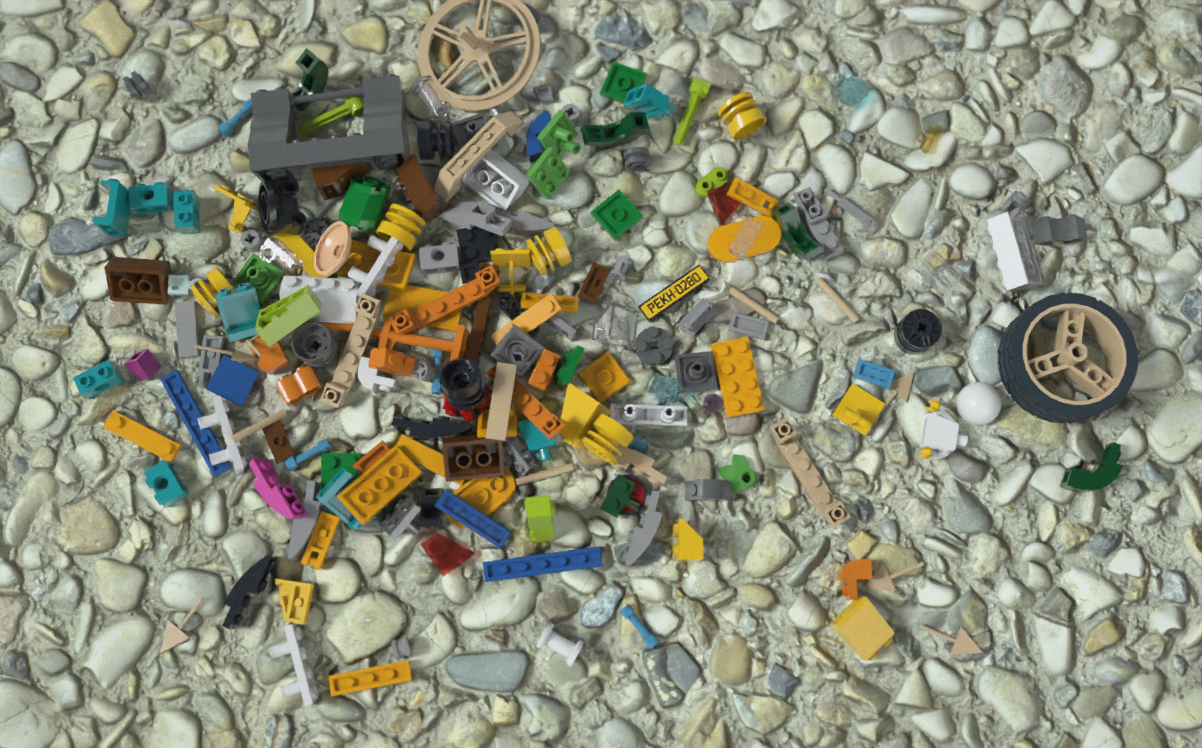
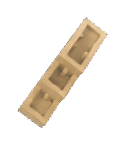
(501, 401)

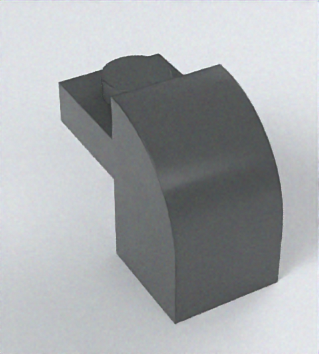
(708, 489)

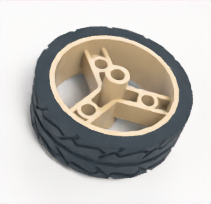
(1075, 313)

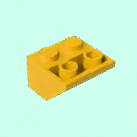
(688, 543)

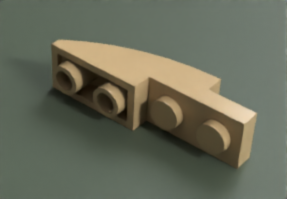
(641, 465)

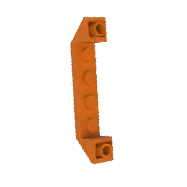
(446, 304)
(532, 408)

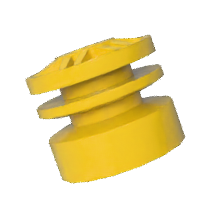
(741, 116)
(401, 226)
(548, 251)
(206, 295)
(607, 439)

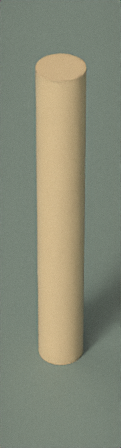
(836, 298)
(754, 305)
(258, 426)
(544, 474)

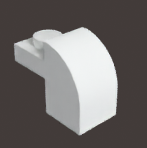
(371, 378)

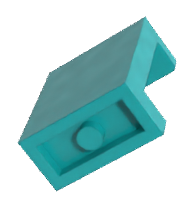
(118, 209)
(239, 310)
(328, 495)

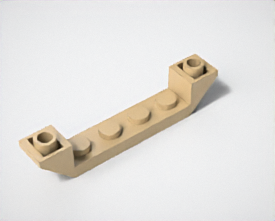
(473, 152)
(356, 346)
(807, 474)

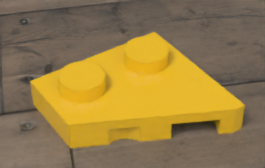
(295, 600)

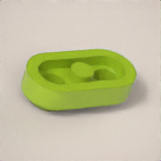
(712, 181)

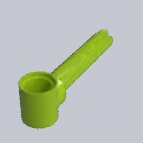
(698, 91)
(352, 105)

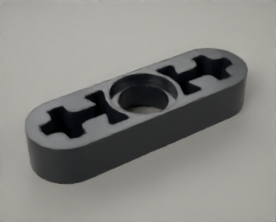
(512, 301)

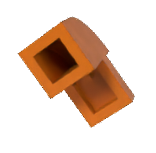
(851, 572)

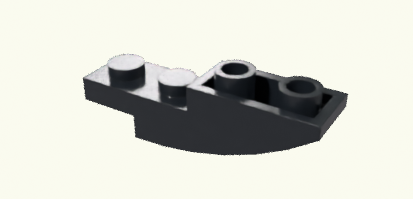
(440, 428)
(250, 582)

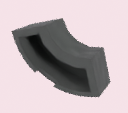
(1067, 229)

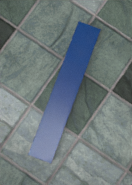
(189, 412)
(542, 564)

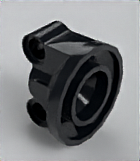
(279, 207)

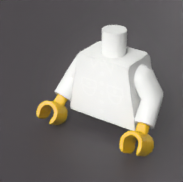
(939, 433)

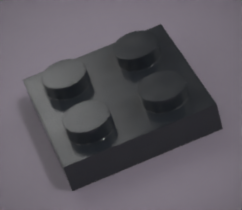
(476, 244)

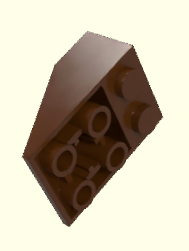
(335, 180)

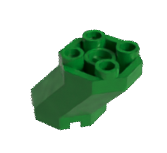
(364, 202)

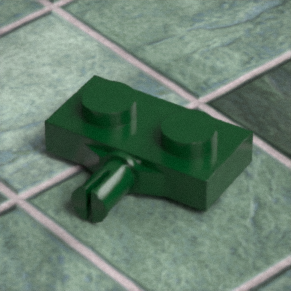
(619, 497)

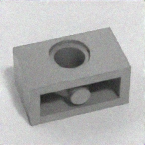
(448, 264)

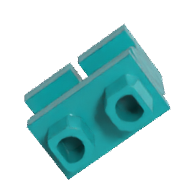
(649, 100)

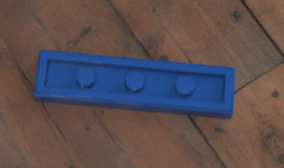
(472, 518)

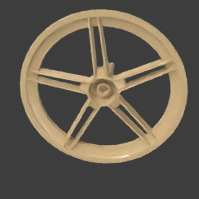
(477, 49)

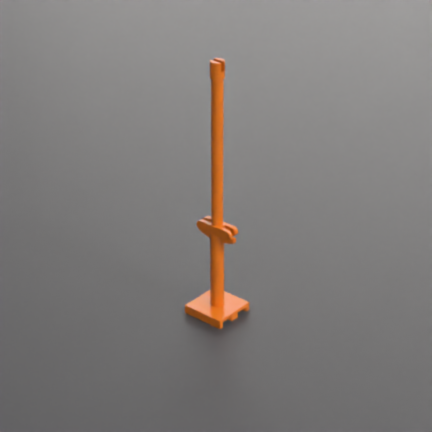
(389, 338)

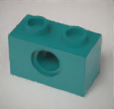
(161, 201)
(186, 212)
(98, 379)
(175, 490)

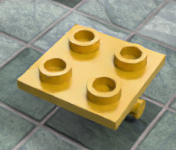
(241, 209)
(509, 259)
(858, 409)

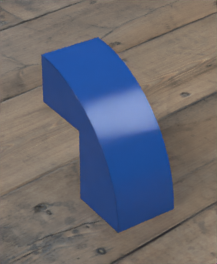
(533, 146)

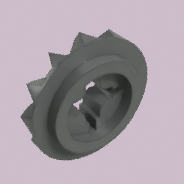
(310, 228)

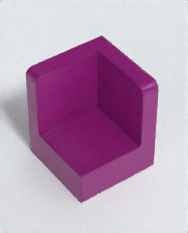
(142, 365)

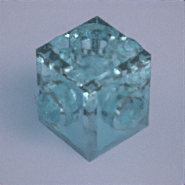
(852, 91)
(665, 389)

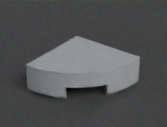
(544, 93)

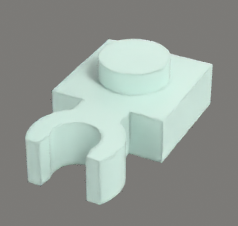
(180, 284)

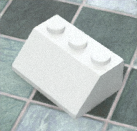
(496, 180)

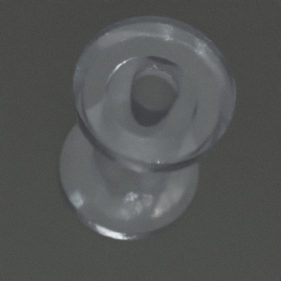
(423, 88)

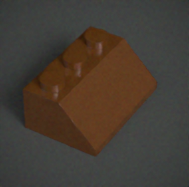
(418, 189)
(138, 280)
(472, 458)

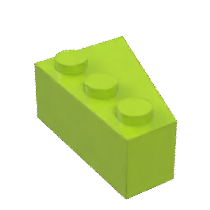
(287, 314)
(540, 518)

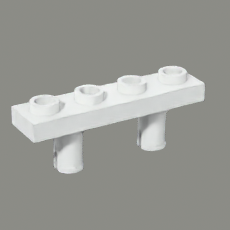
(377, 273)
(649, 415)
(231, 452)
(304, 673)

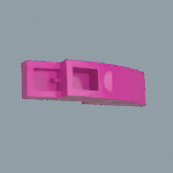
(278, 496)

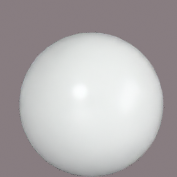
(978, 403)

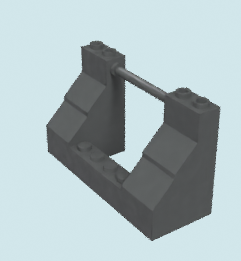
(279, 155)

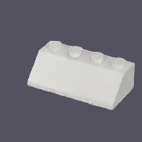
(1014, 252)
(336, 296)

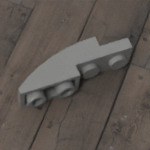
(476, 214)
(526, 223)
(816, 223)
(302, 529)
(641, 537)

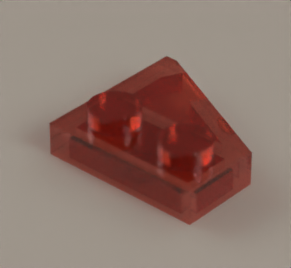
(722, 203)
(445, 553)

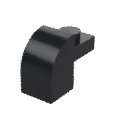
(430, 516)

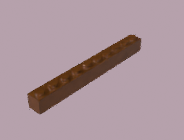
(479, 324)

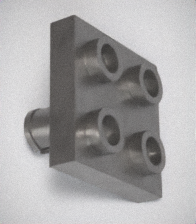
(468, 128)
(518, 349)
(696, 371)
(400, 518)

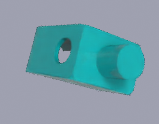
(536, 440)

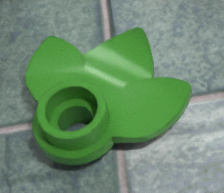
(735, 473)

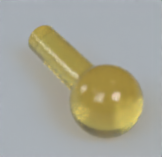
(934, 131)

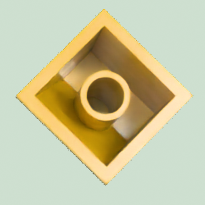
(579, 415)
(862, 628)

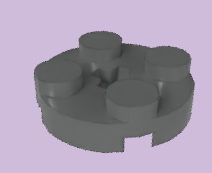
(654, 356)

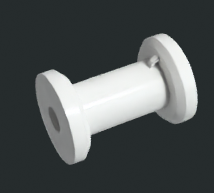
(560, 644)

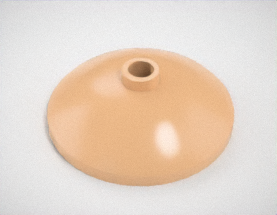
(333, 249)

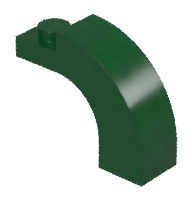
(314, 77)
(616, 133)
(794, 233)
(1108, 470)

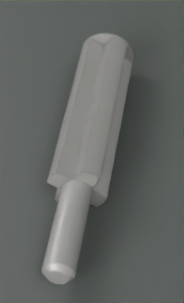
(850, 207)

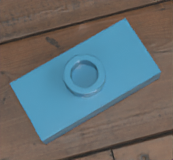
(874, 374)

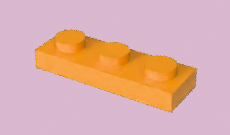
(568, 303)

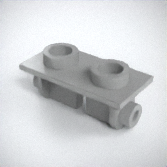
(697, 317)
(521, 462)

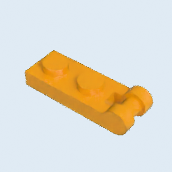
(752, 197)
(321, 540)

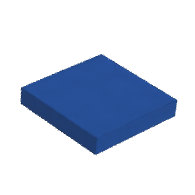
(232, 380)

